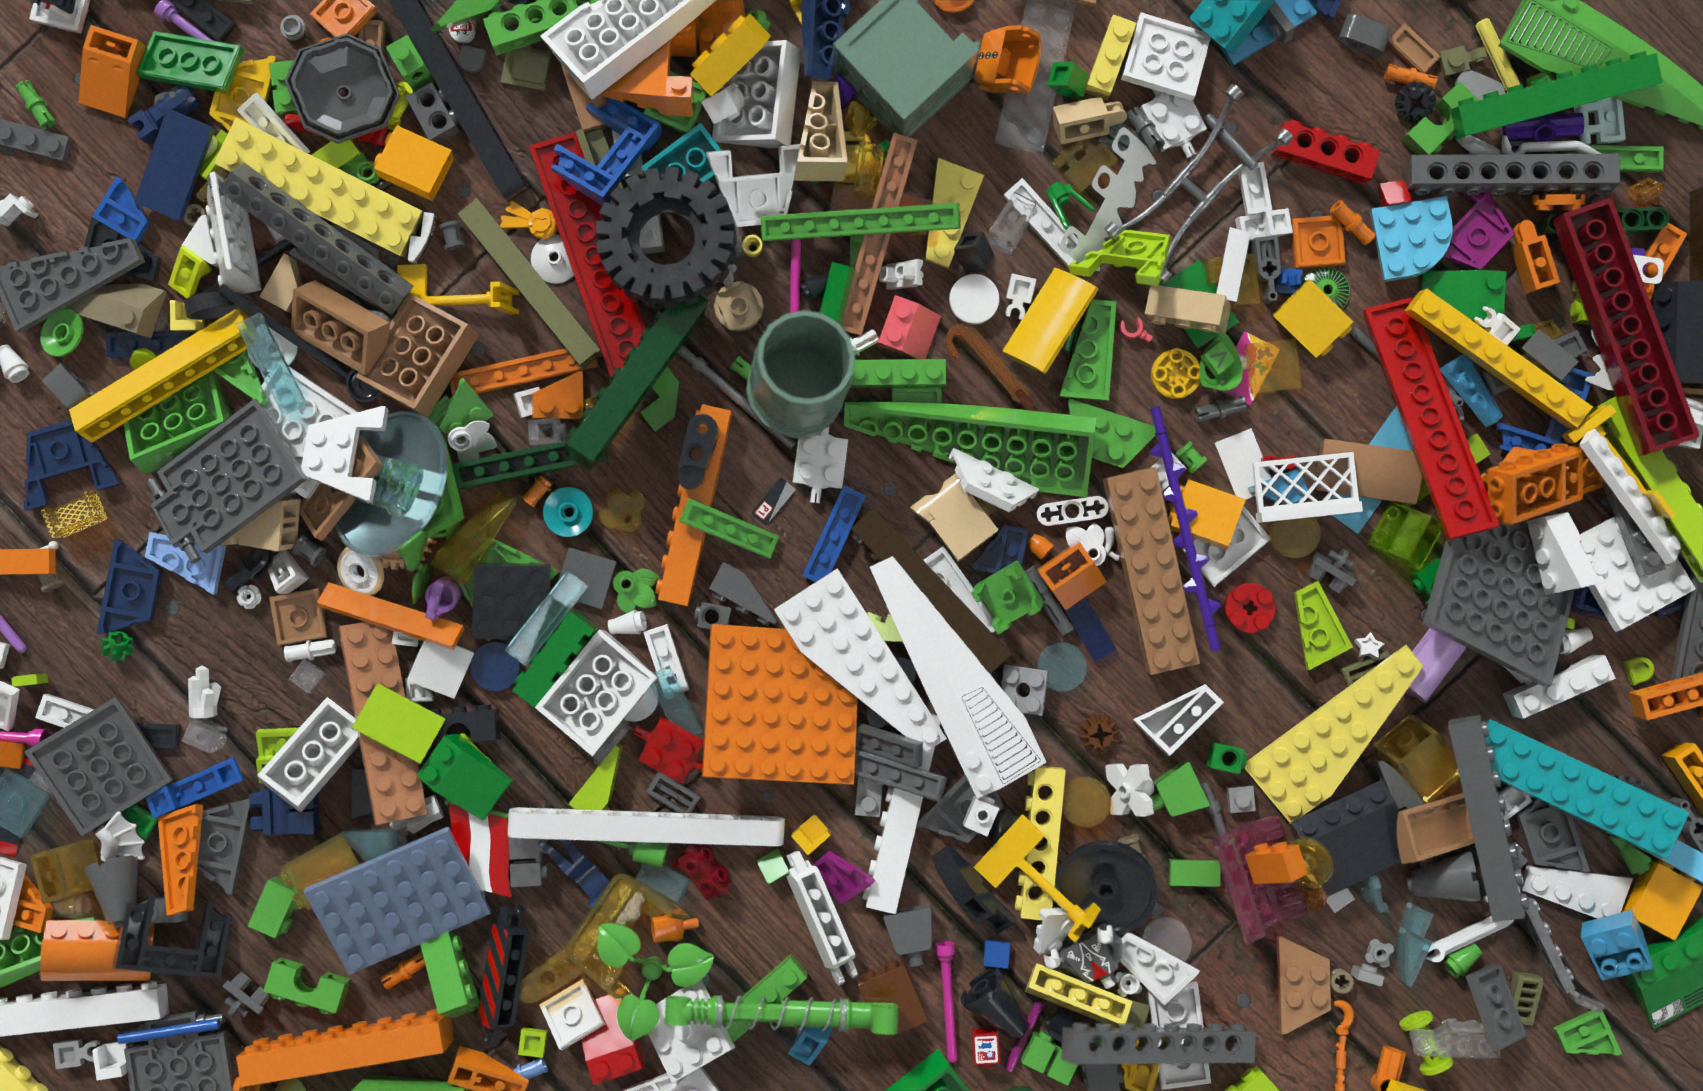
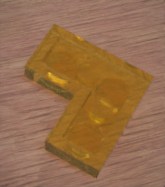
(1248, 289)

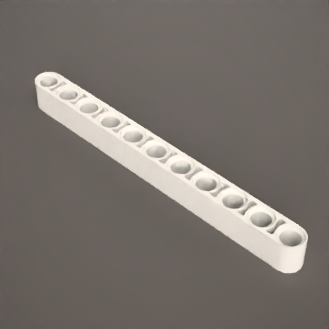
(645, 826)

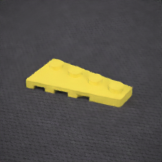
(951, 185)

